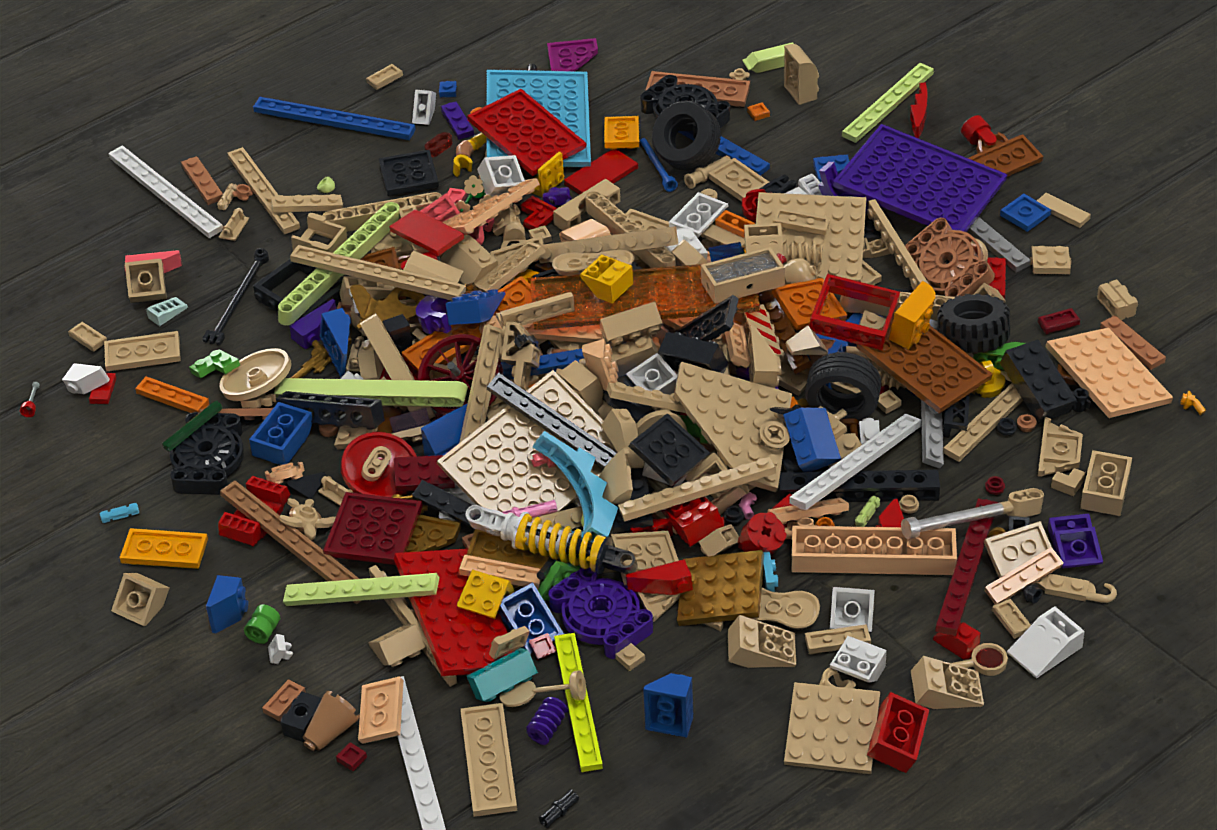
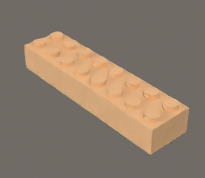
(873, 550)

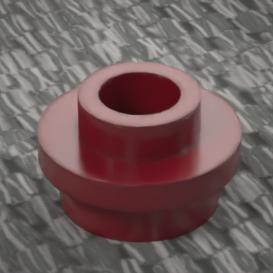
(995, 485)

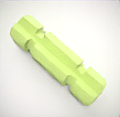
(867, 511)

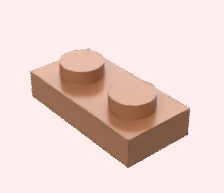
(282, 700)

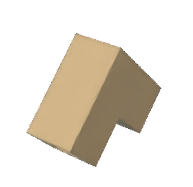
(1068, 484)

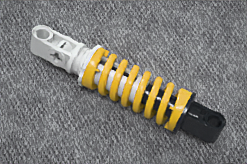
(553, 540)

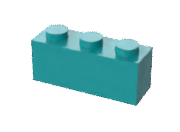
(502, 675)

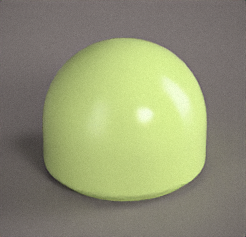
(326, 185)

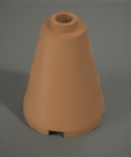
(329, 721)

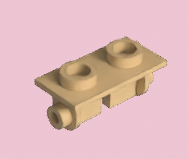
(234, 225)
(353, 363)
(333, 490)

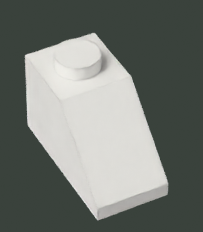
(423, 107)
(84, 378)

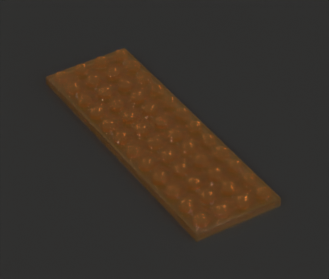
(673, 289)

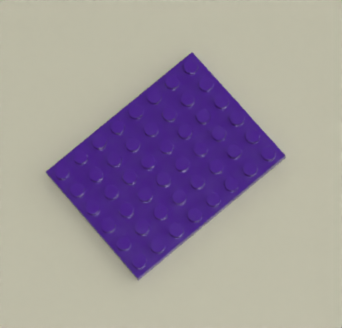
(919, 179)

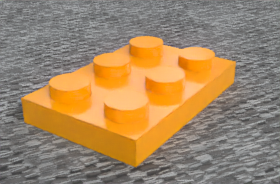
(621, 132)

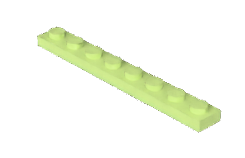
(887, 102)
(361, 589)

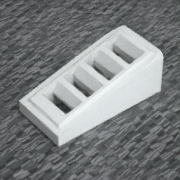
(809, 182)

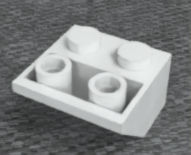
(860, 660)

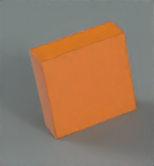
(758, 111)

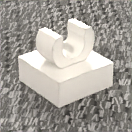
(279, 649)

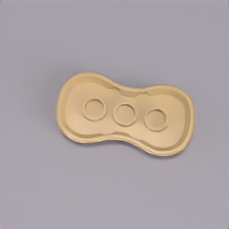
(575, 263)
(791, 609)

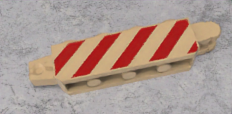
(761, 320)

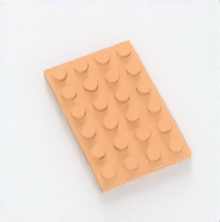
(1109, 372)

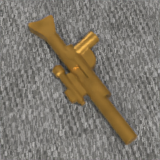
(317, 361)

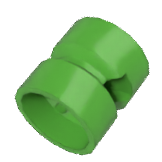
(262, 624)

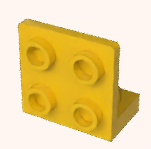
(549, 175)
(484, 593)

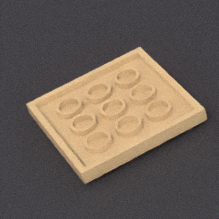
(831, 727)

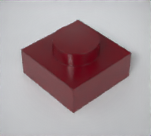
(351, 756)

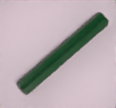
(191, 426)

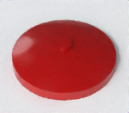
(357, 454)

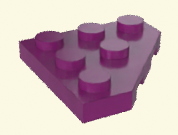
(571, 54)

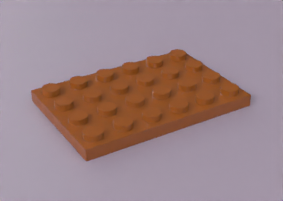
(931, 368)

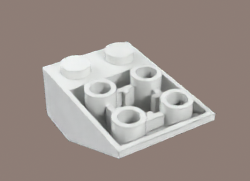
(1047, 642)

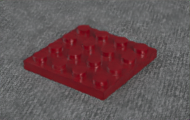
(372, 528)

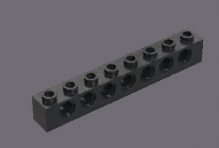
(864, 484)

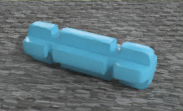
(119, 512)

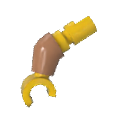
(465, 150)

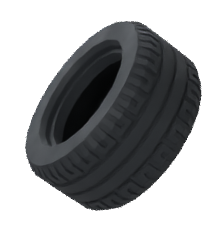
(849, 369)

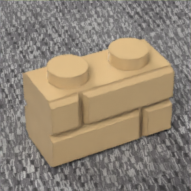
(1117, 299)

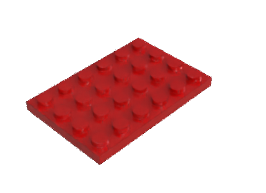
(526, 130)

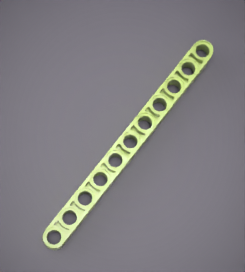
(322, 280)
(389, 391)

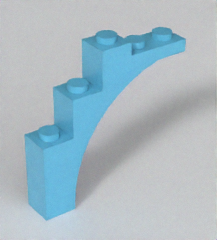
(577, 467)

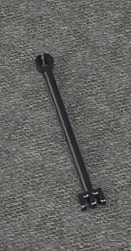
(261, 257)

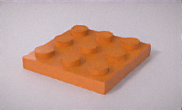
(800, 299)

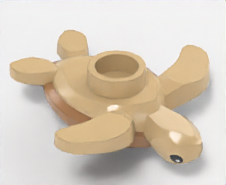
(306, 518)

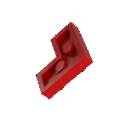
(540, 213)

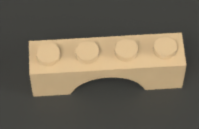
(570, 213)

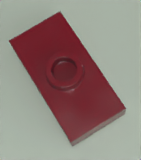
(1058, 320)

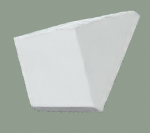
(852, 607)

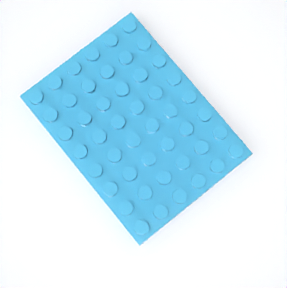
(558, 92)

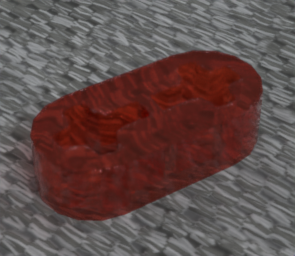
(439, 144)

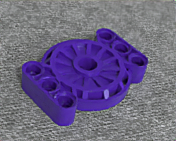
(600, 611)

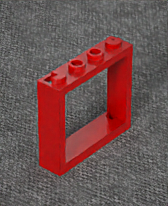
(849, 331)

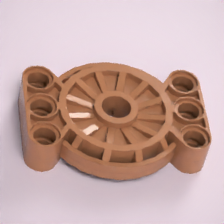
(967, 263)

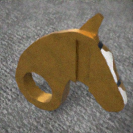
(388, 308)

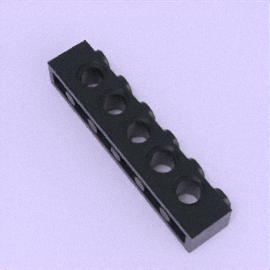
(337, 409)

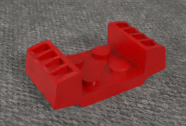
(239, 526)

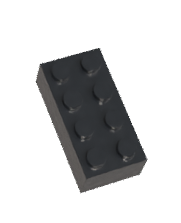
(1038, 381)

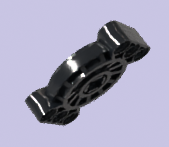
(667, 92)
(207, 455)

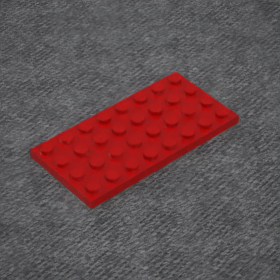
(455, 636)

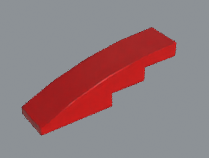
(919, 110)

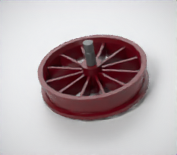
(459, 372)

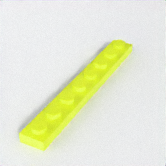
(579, 710)

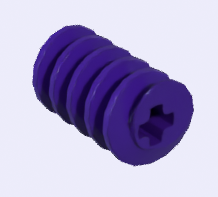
(546, 720)

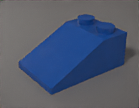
(334, 336)
(528, 610)

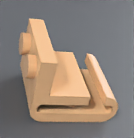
(584, 230)

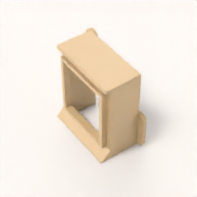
(318, 225)
(727, 497)

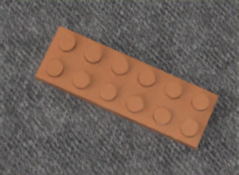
(724, 89)

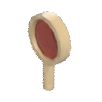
(986, 659)

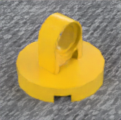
(995, 385)

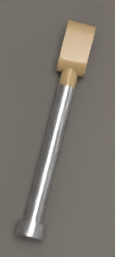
(1019, 504)

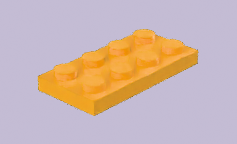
(164, 548)

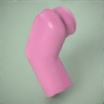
(745, 504)

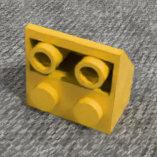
(608, 278)

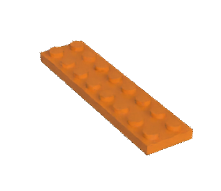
(516, 294)

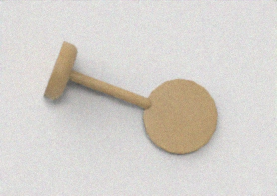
(525, 691)

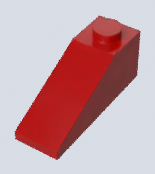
(662, 579)

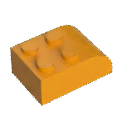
(913, 316)

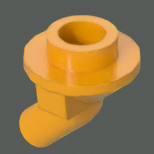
(1189, 400)

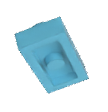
(769, 567)

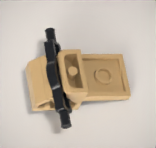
(519, 350)

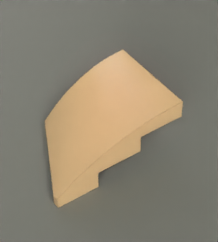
(618, 479)

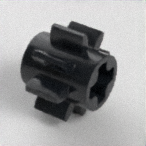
(1083, 400)

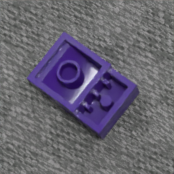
(1075, 540)

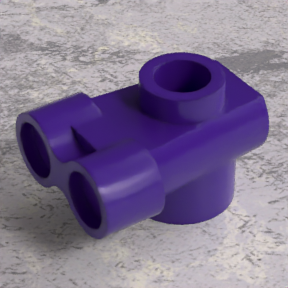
(557, 196)

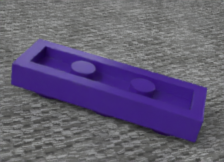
(457, 120)

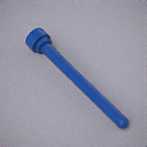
(669, 182)

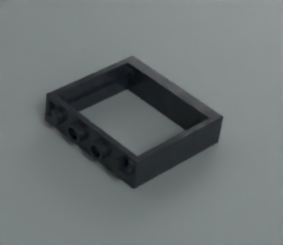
(264, 287)

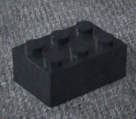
(694, 351)

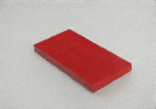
(610, 166)
(426, 232)

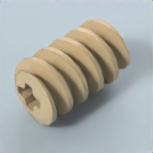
(809, 254)

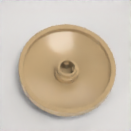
(256, 374)

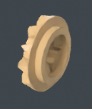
(770, 428)

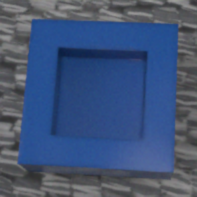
(448, 89)

